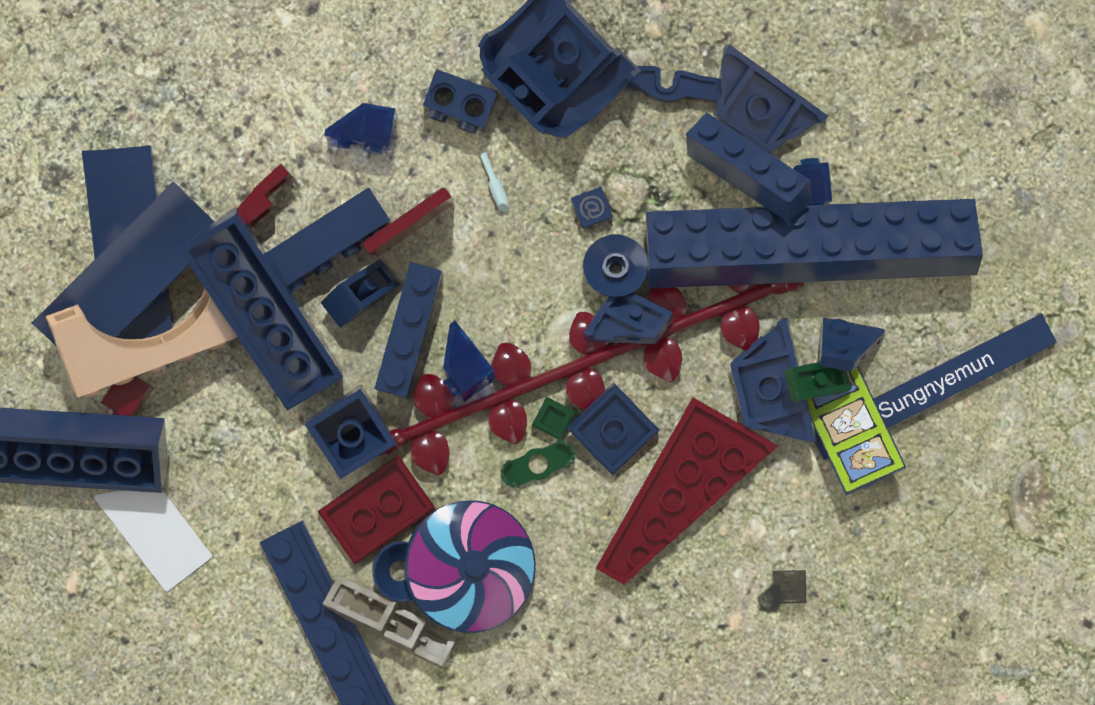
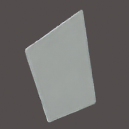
(156, 534)

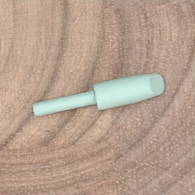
(495, 186)

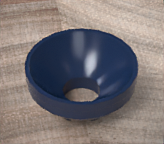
(381, 575)

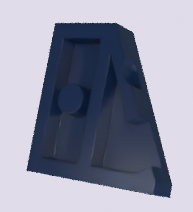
(629, 321)
(846, 343)

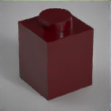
(127, 398)

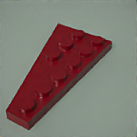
(690, 475)

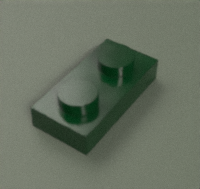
(815, 381)

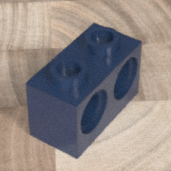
(464, 94)

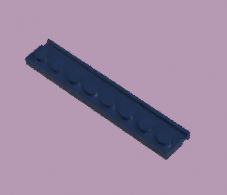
(330, 635)

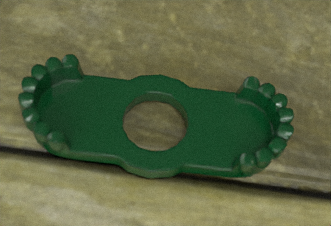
(518, 472)

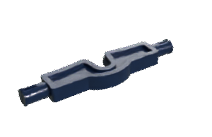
(683, 86)

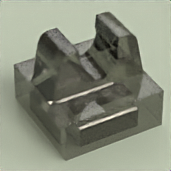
(788, 586)

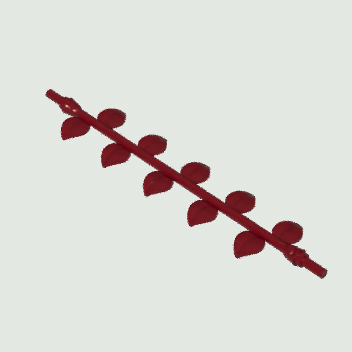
(585, 385)

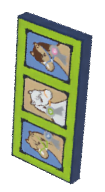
(855, 436)

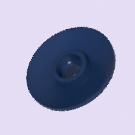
(612, 251)

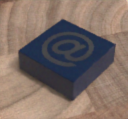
(591, 207)

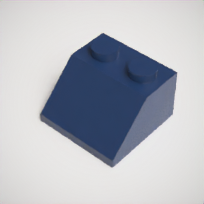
(350, 431)

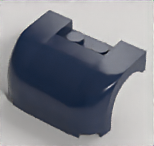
(554, 66)

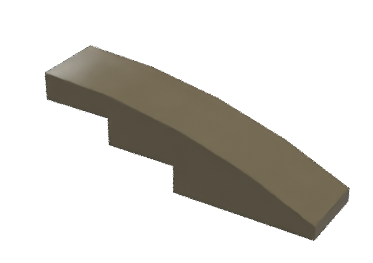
(390, 622)

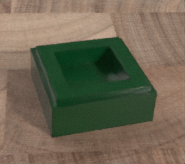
(553, 418)

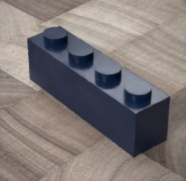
(748, 167)
(328, 239)
(409, 330)

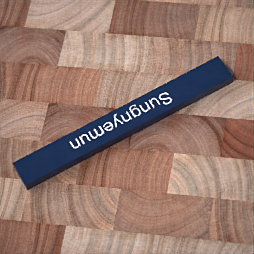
(962, 372)

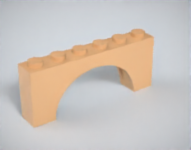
(101, 360)

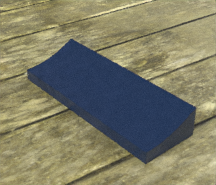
(118, 190)
(134, 266)
(261, 309)

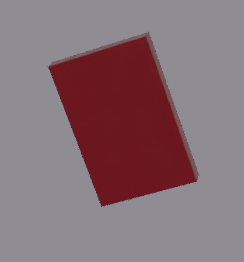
(408, 223)
(376, 509)

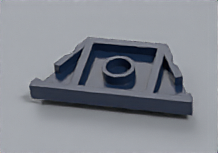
(759, 103)
(764, 390)

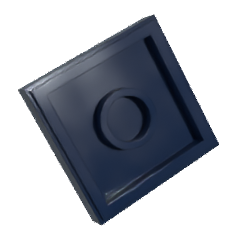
(613, 428)

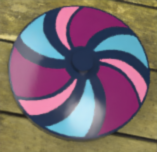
(469, 566)

